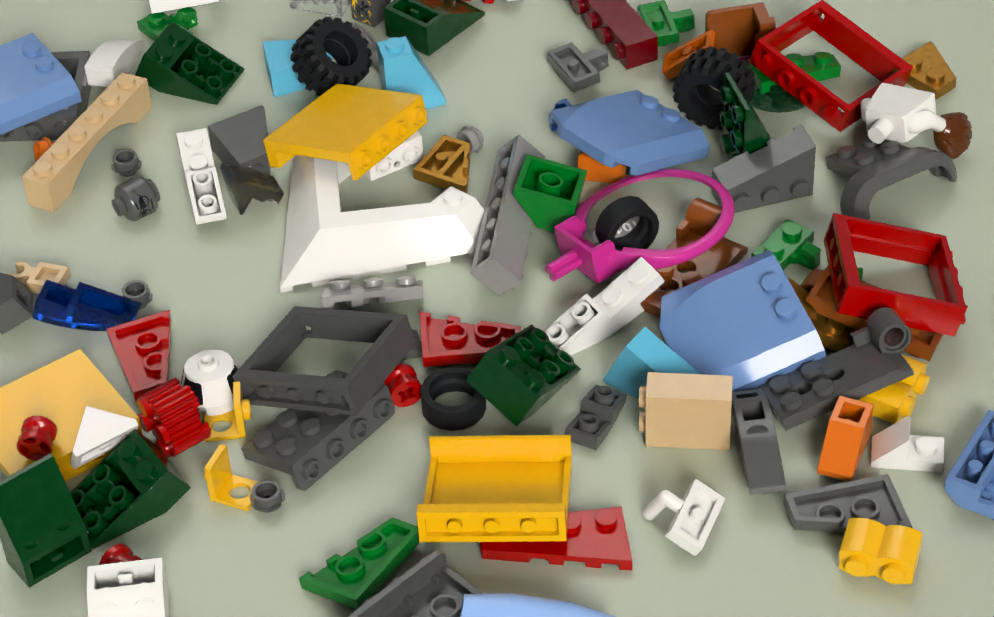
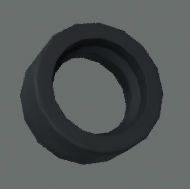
(621, 211)
(451, 417)

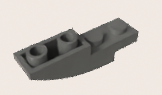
(757, 441)

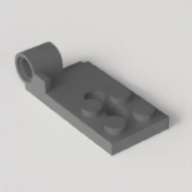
(858, 371)

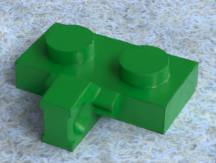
(156, 23)
(665, 23)
(792, 245)

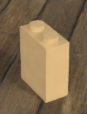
(686, 410)

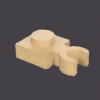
(35, 277)

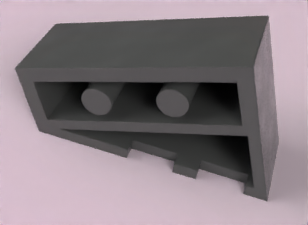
(771, 174)

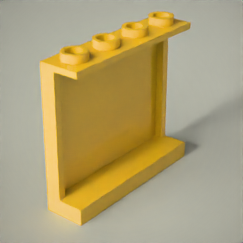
(348, 127)
(60, 394)
(497, 489)

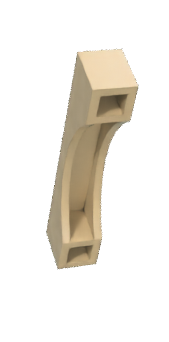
(56, 171)

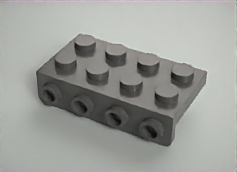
(314, 442)
(422, 591)

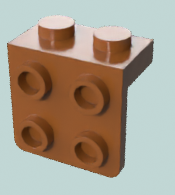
(739, 27)

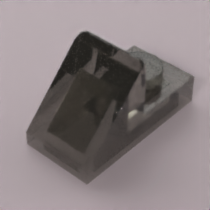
(249, 184)

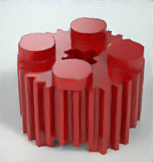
(172, 417)

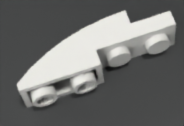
(201, 176)
(613, 308)

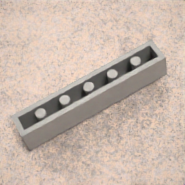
(505, 224)

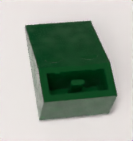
(429, 22)
(187, 67)
(740, 122)
(522, 374)
(127, 489)
(40, 522)

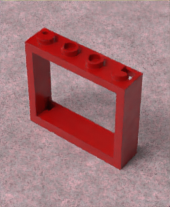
(845, 37)
(853, 234)

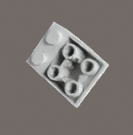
(128, 589)

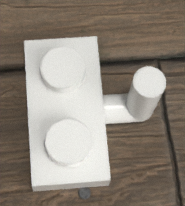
(693, 515)

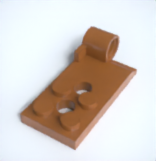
(698, 221)
(822, 299)

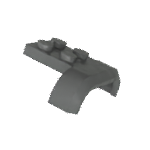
(879, 166)

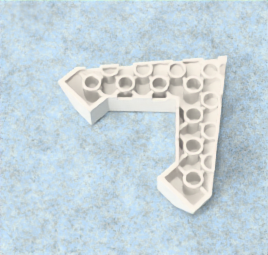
(339, 245)

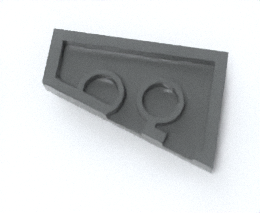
(833, 505)

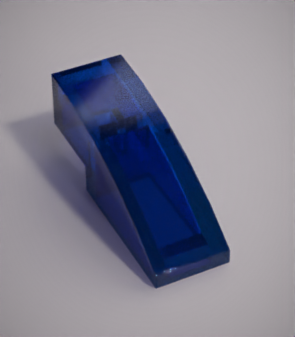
(83, 307)

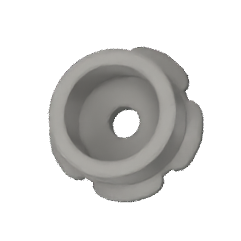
(472, 136)

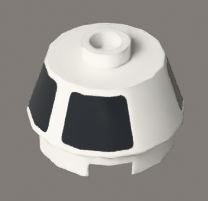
(211, 379)

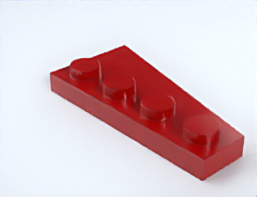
(592, 538)

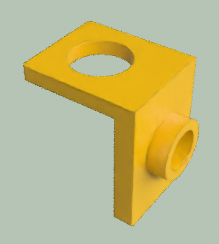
(237, 418)
(222, 481)

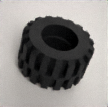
(342, 44)
(705, 69)

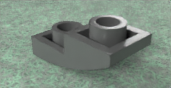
(596, 416)

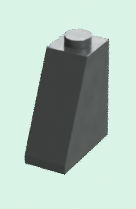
(240, 140)

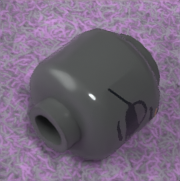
(136, 198)

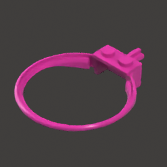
(604, 260)

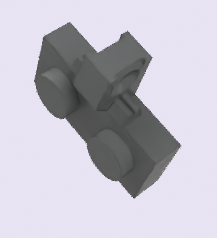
(578, 68)

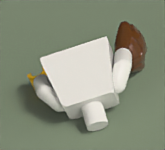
(904, 112)

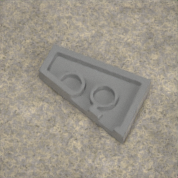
(357, 295)

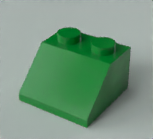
(549, 191)

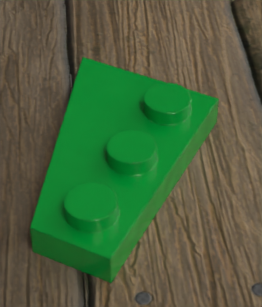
(819, 66)
(366, 567)

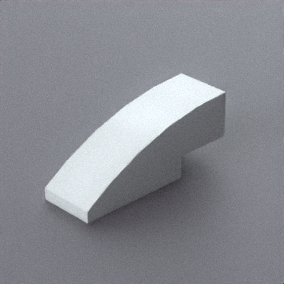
(111, 60)

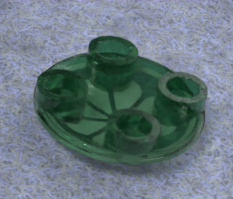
(776, 101)

